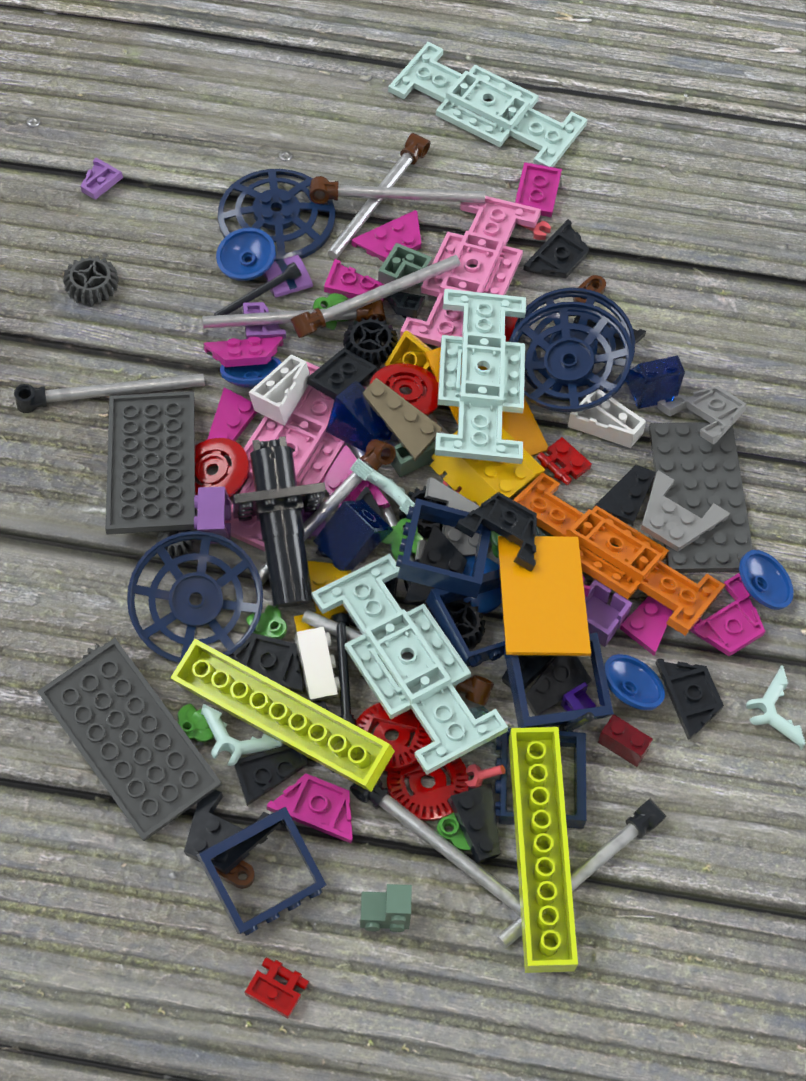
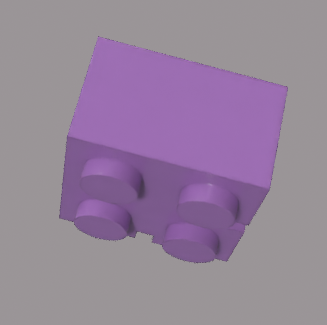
(213, 510)
(602, 617)

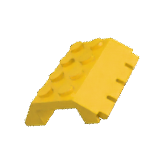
(485, 478)

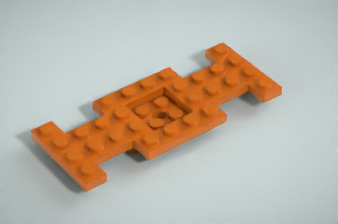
(635, 555)

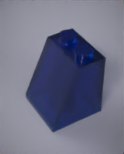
(655, 381)
(355, 419)
(351, 534)

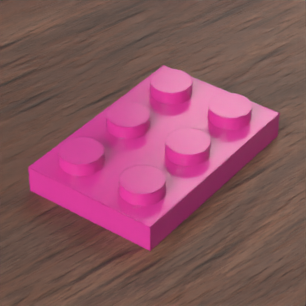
(538, 187)

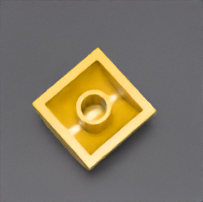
(410, 351)

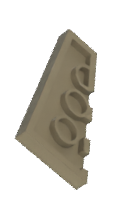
(407, 422)

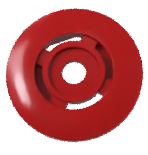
(418, 379)
(212, 453)
(404, 725)
(432, 802)

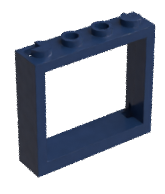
(436, 576)
(436, 602)
(520, 702)
(567, 739)
(291, 902)

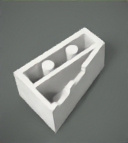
(281, 390)
(608, 421)
(317, 664)

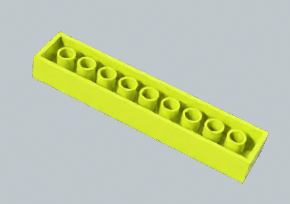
(283, 715)
(542, 851)

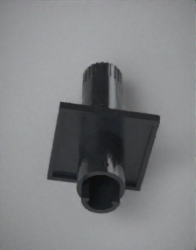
(279, 508)

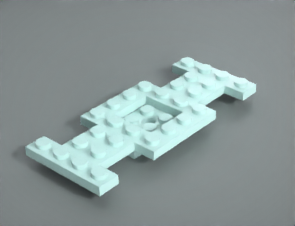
(509, 107)
(481, 392)
(425, 679)

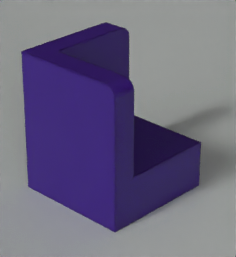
(577, 699)

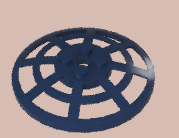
(282, 219)
(592, 297)
(572, 348)
(191, 584)

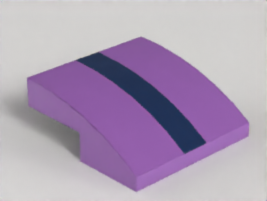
(288, 286)

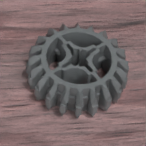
(85, 281)

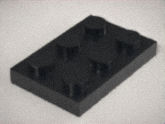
(340, 373)

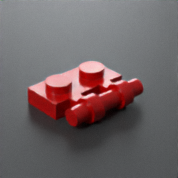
(570, 460)
(273, 993)

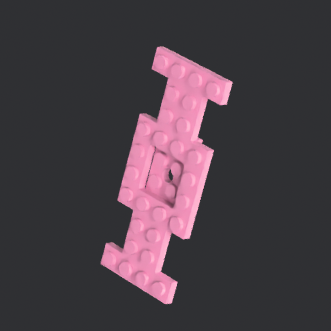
(482, 246)
(305, 434)

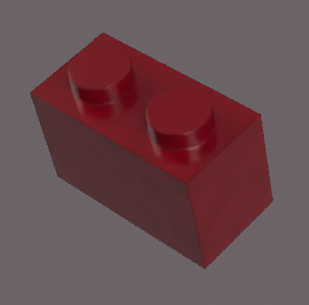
(625, 740)

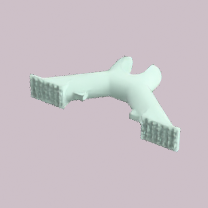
(385, 484)
(770, 716)
(227, 743)

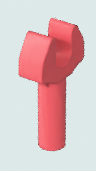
(538, 234)
(480, 775)

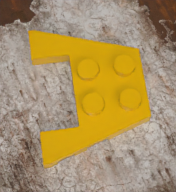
(321, 575)

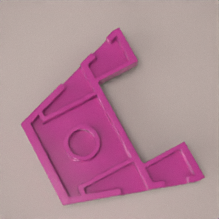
(734, 624)

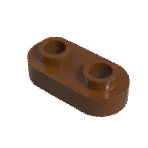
(593, 281)
(232, 877)

